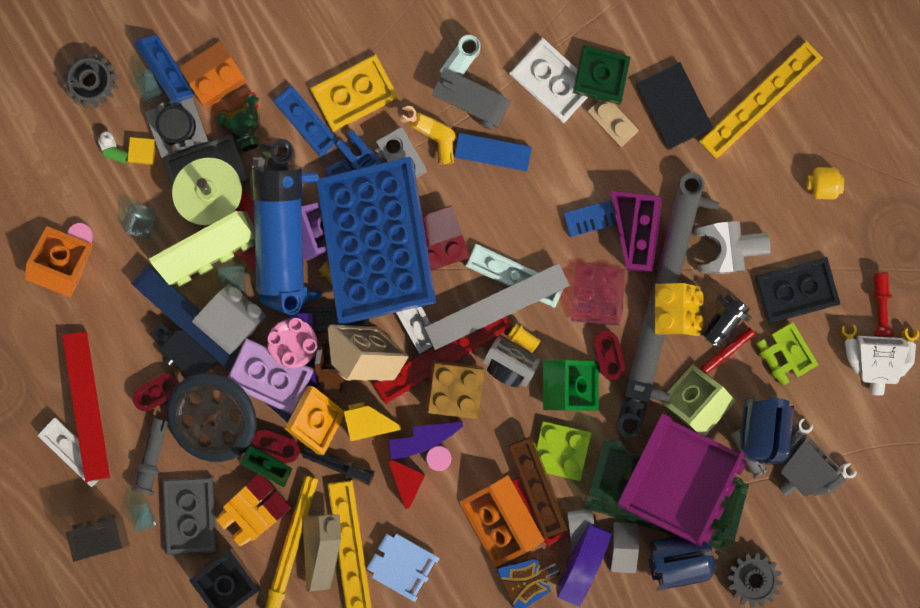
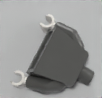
(810, 467)

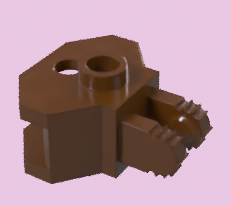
(327, 372)

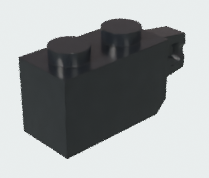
(183, 351)

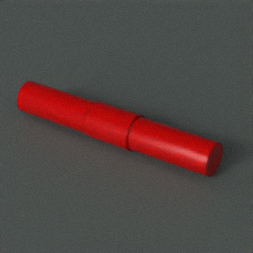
(727, 351)

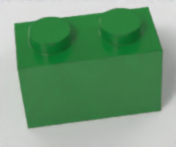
(570, 385)

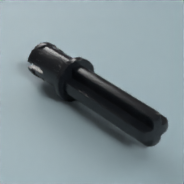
(340, 465)

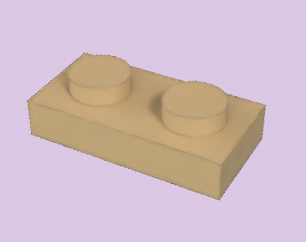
(613, 122)

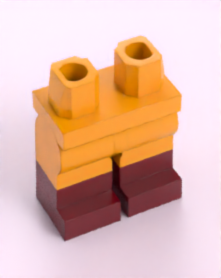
(248, 515)

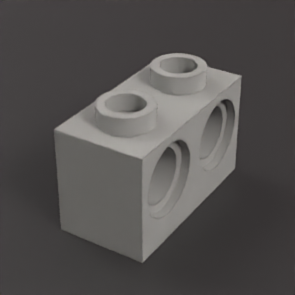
(406, 150)

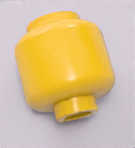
(825, 183)

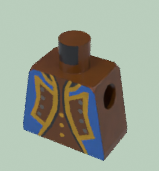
(527, 580)

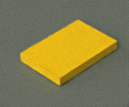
(354, 93)

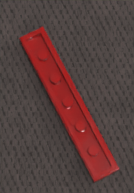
(419, 368)
(86, 406)

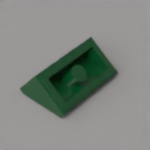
(266, 465)

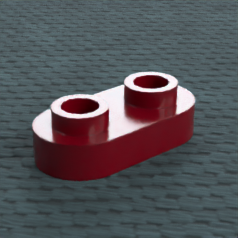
(610, 355)
(156, 391)
(276, 445)

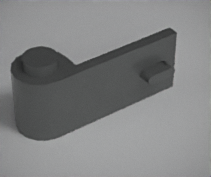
(473, 98)

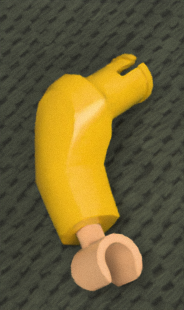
(435, 130)

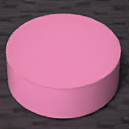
(81, 232)
(438, 458)

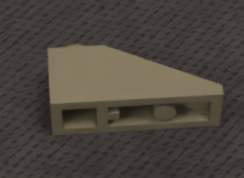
(321, 549)

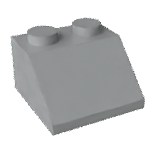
(229, 318)

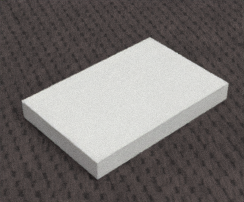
(549, 80)

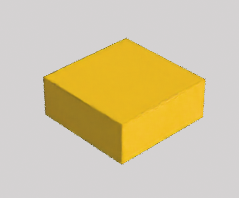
(141, 151)

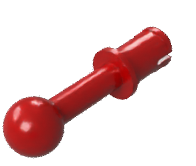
(882, 293)

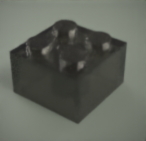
(96, 539)

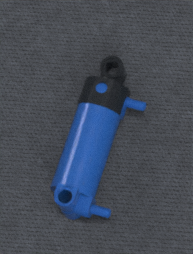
(278, 228)

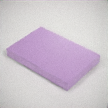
(266, 379)

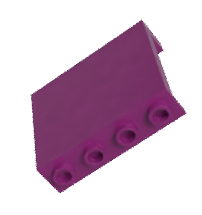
(682, 481)

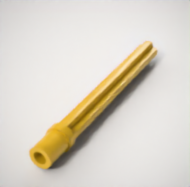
(277, 591)

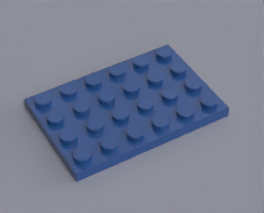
(376, 241)

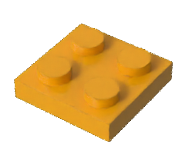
(315, 420)

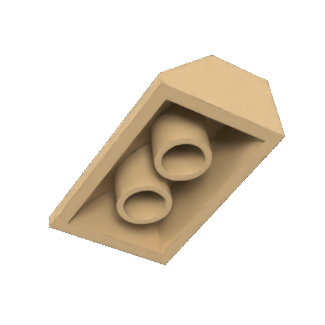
(364, 353)

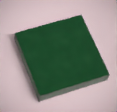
(601, 75)

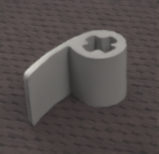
(577, 524)

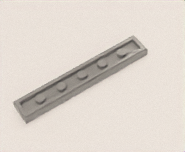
(496, 306)

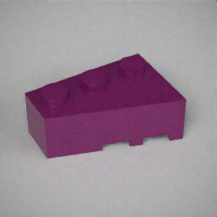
(638, 228)

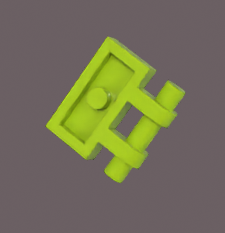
(794, 351)

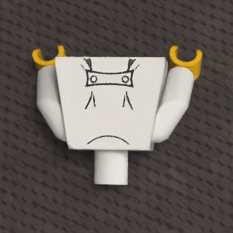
(880, 358)

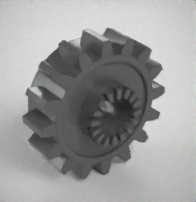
(81, 71)
(741, 575)

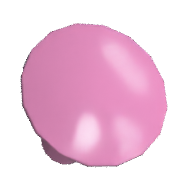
(292, 343)

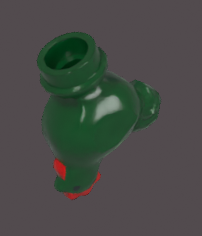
(242, 122)

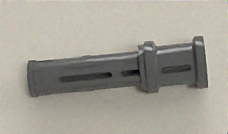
(148, 469)

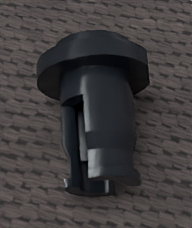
(726, 319)

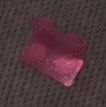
(598, 294)

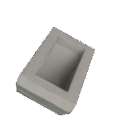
(624, 547)

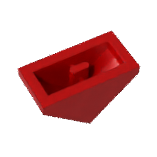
(407, 481)

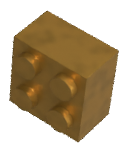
(455, 389)

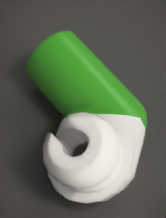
(109, 148)

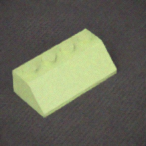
(205, 248)

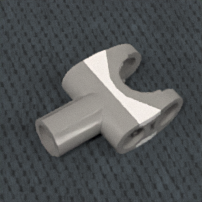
(732, 247)

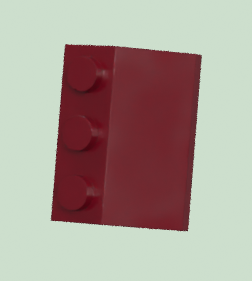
(444, 238)

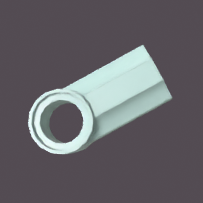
(459, 60)

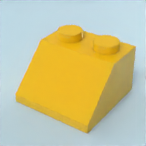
(367, 422)

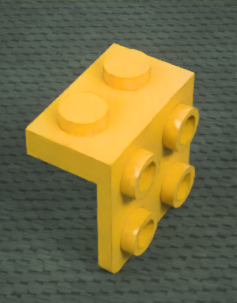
(678, 309)

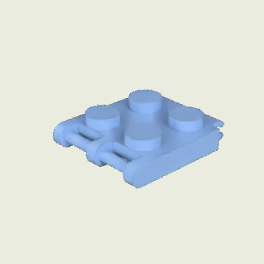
(401, 565)

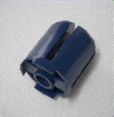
(766, 430)
(680, 562)

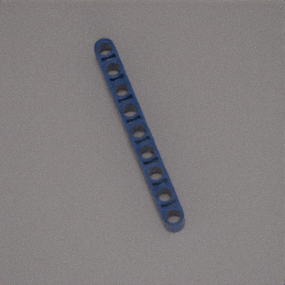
(182, 313)

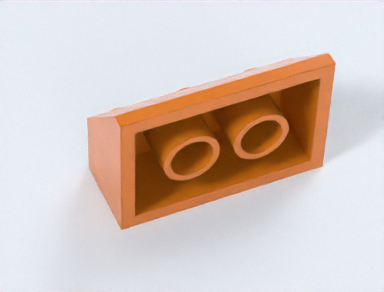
(501, 521)

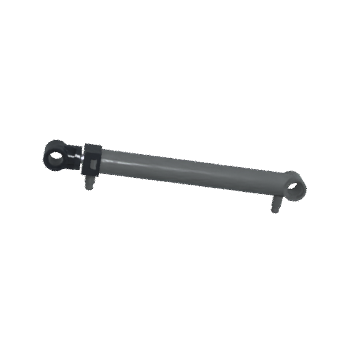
(649, 346)

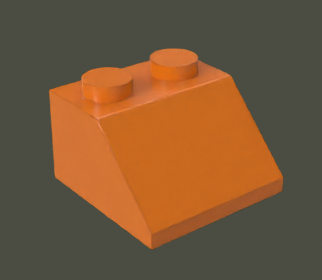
(212, 74)
(58, 261)

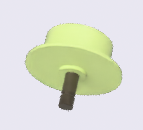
(206, 191)

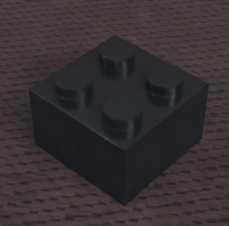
(225, 582)

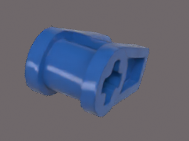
(367, 156)

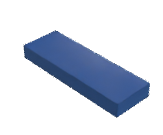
(164, 68)
(305, 121)
(493, 152)

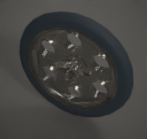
(234, 398)

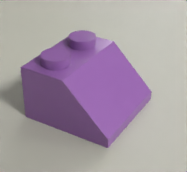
(313, 232)

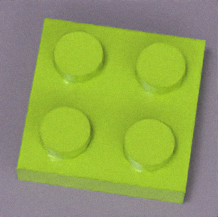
(563, 450)

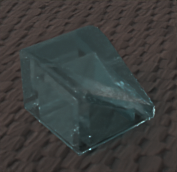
(149, 86)
(139, 220)
(233, 276)
(143, 517)

